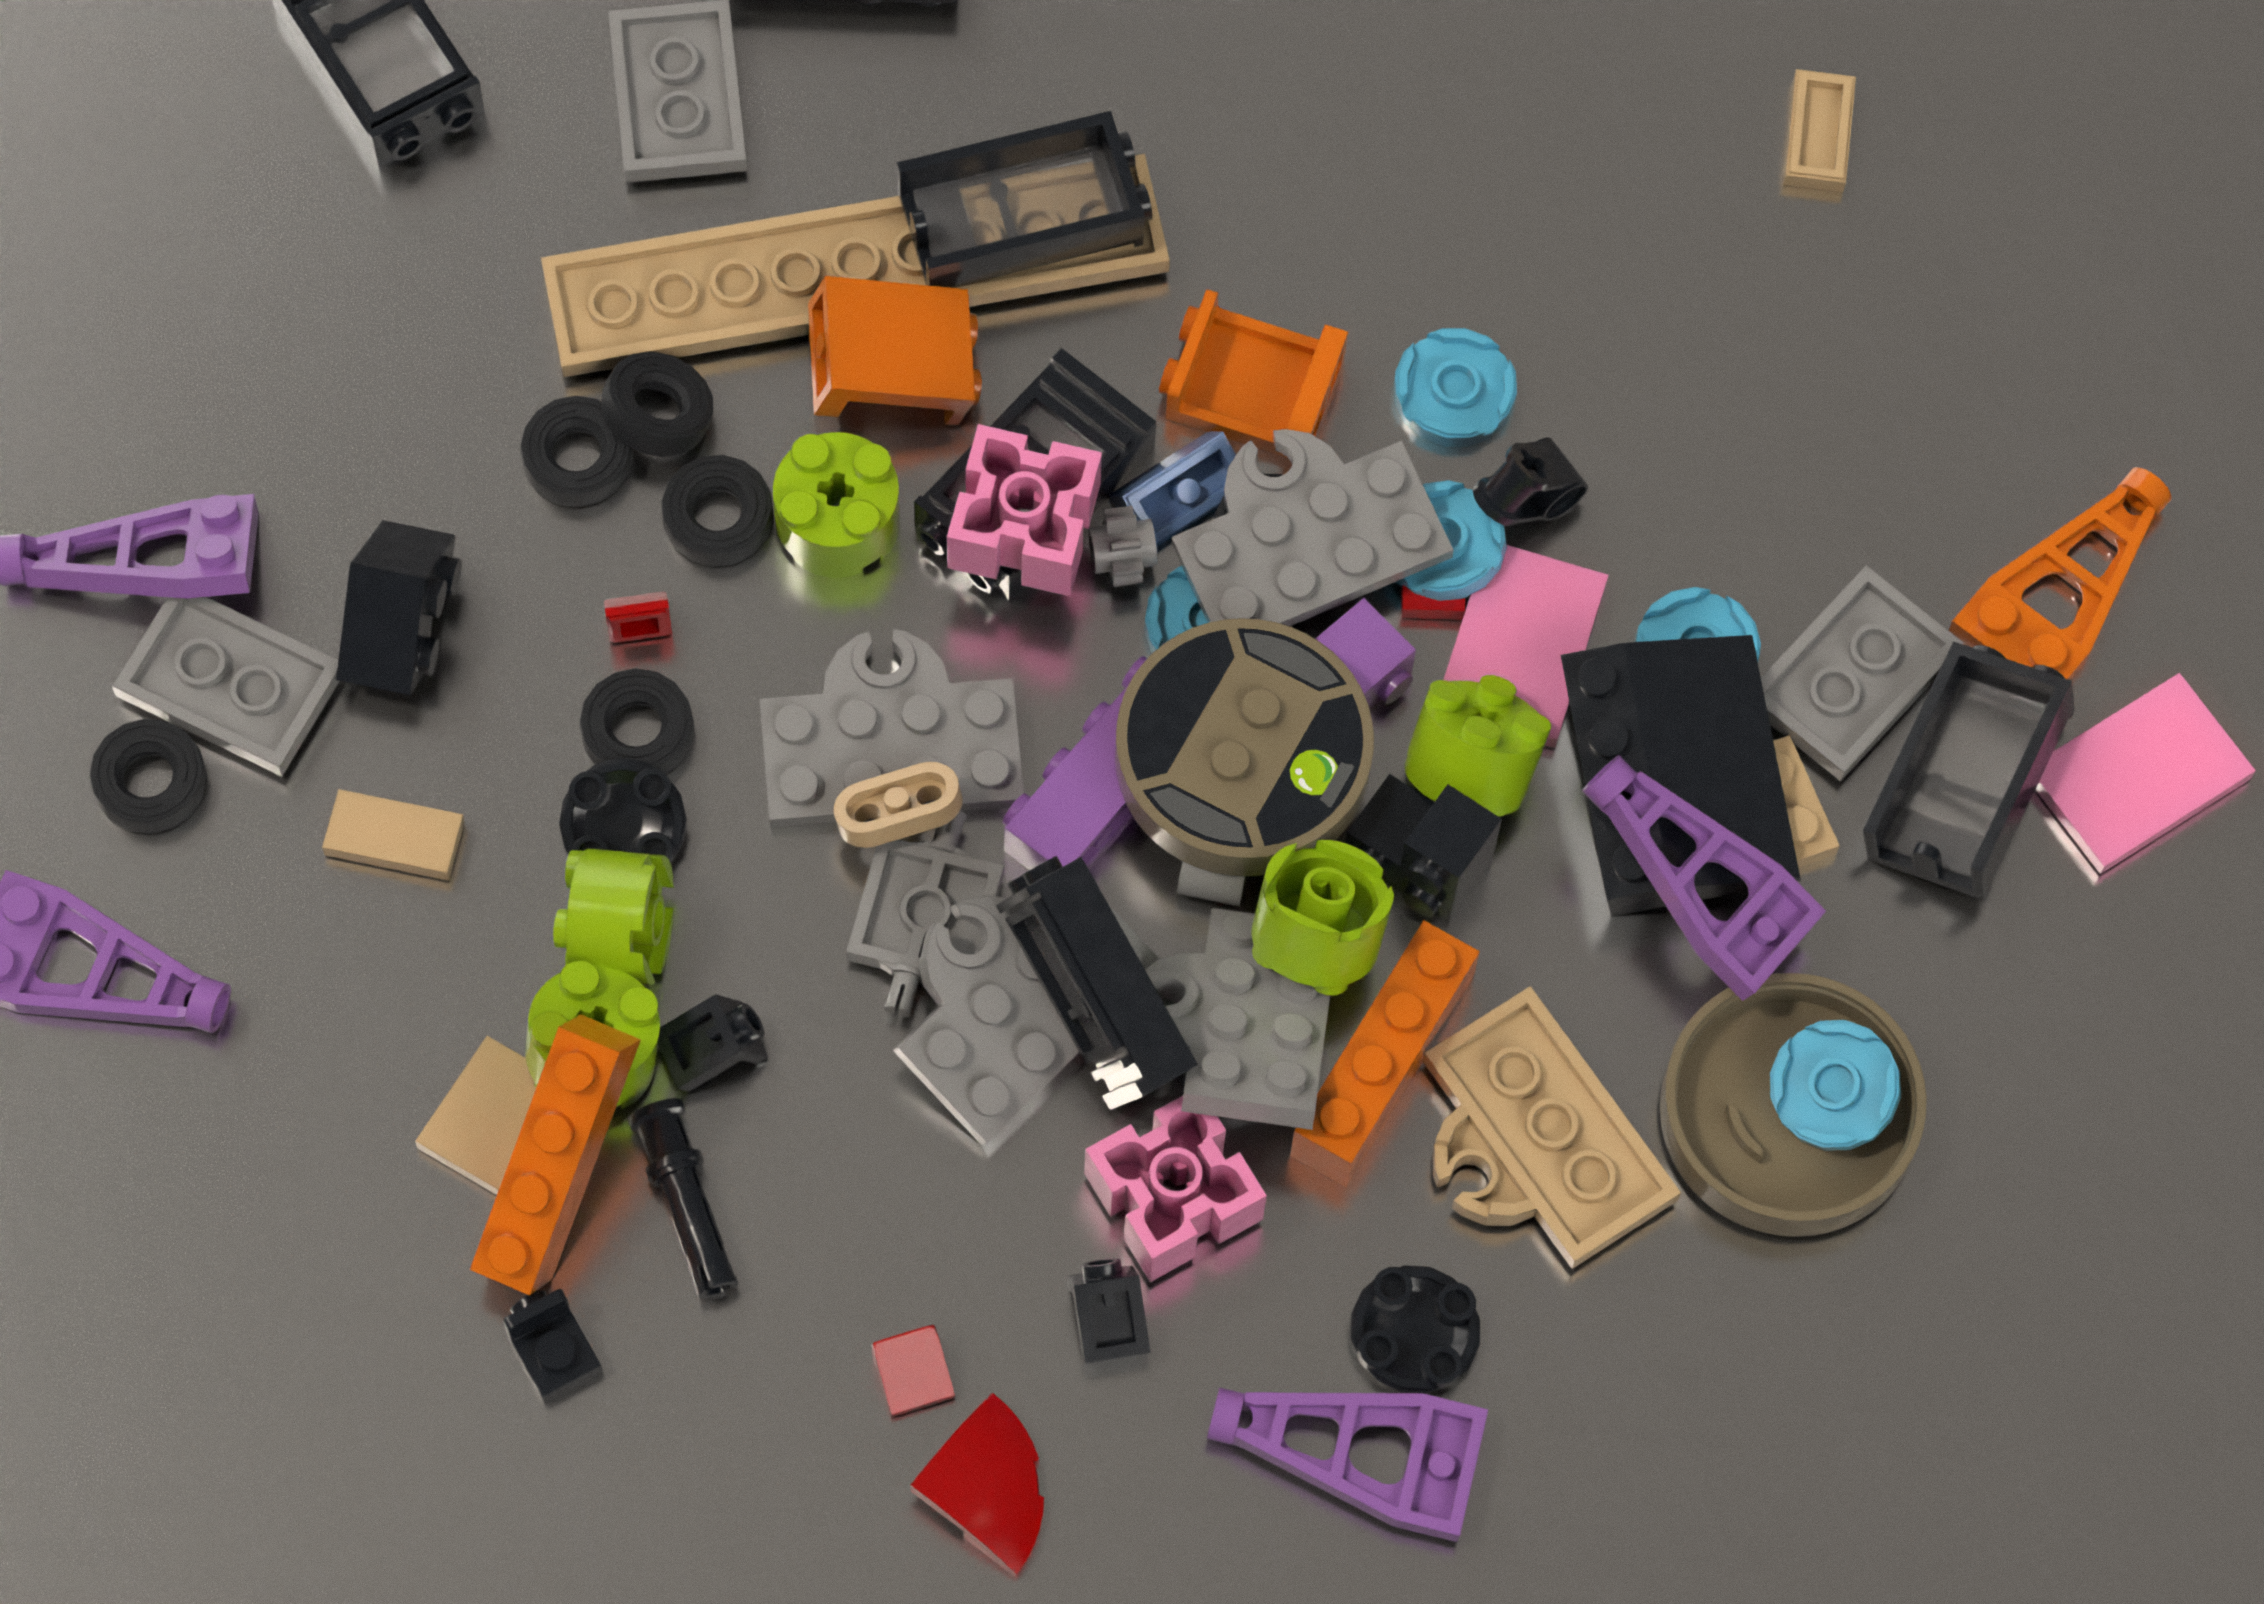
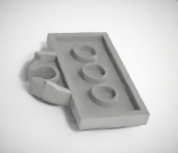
(1311, 534)
(884, 724)
(994, 1025)
(1246, 1027)

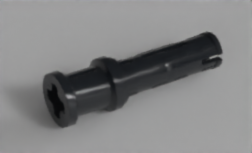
(676, 1170)

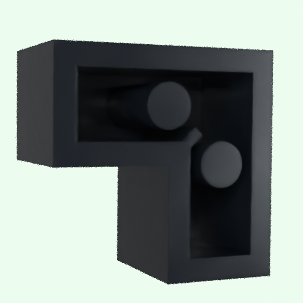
(390, 605)
(1427, 847)

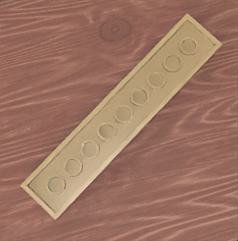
(758, 276)

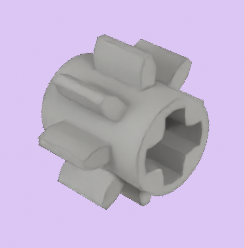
(1122, 546)

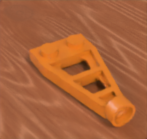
(2021, 634)

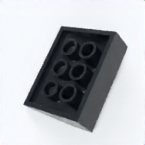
(1698, 727)

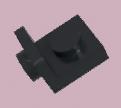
(711, 1040)
(1109, 1311)
(550, 1344)

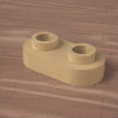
(898, 804)

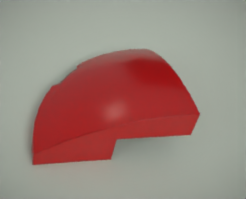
(988, 1484)

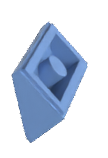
(1180, 486)

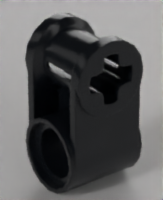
(1530, 485)

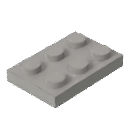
(677, 91)
(1854, 672)
(229, 680)

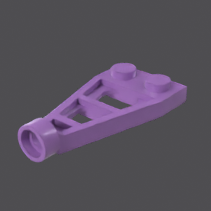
(215, 562)
(31, 916)
(1766, 923)
(1438, 1466)

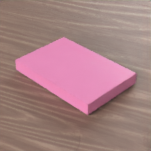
(1524, 625)
(2141, 773)

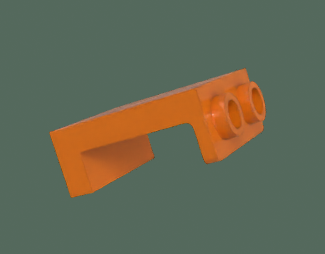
(892, 346)
(1250, 375)

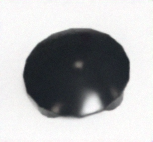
(623, 809)
(1415, 1329)

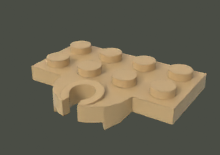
(1541, 1133)

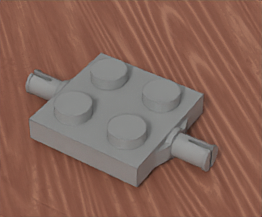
(908, 892)

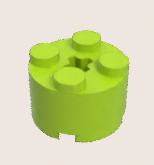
(842, 472)
(1477, 742)
(616, 911)
(1321, 915)
(603, 996)

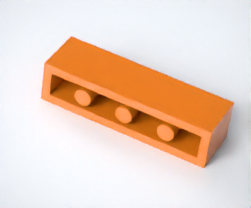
(1385, 1052)
(555, 1154)

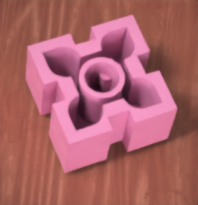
(1007, 477)
(1166, 1223)

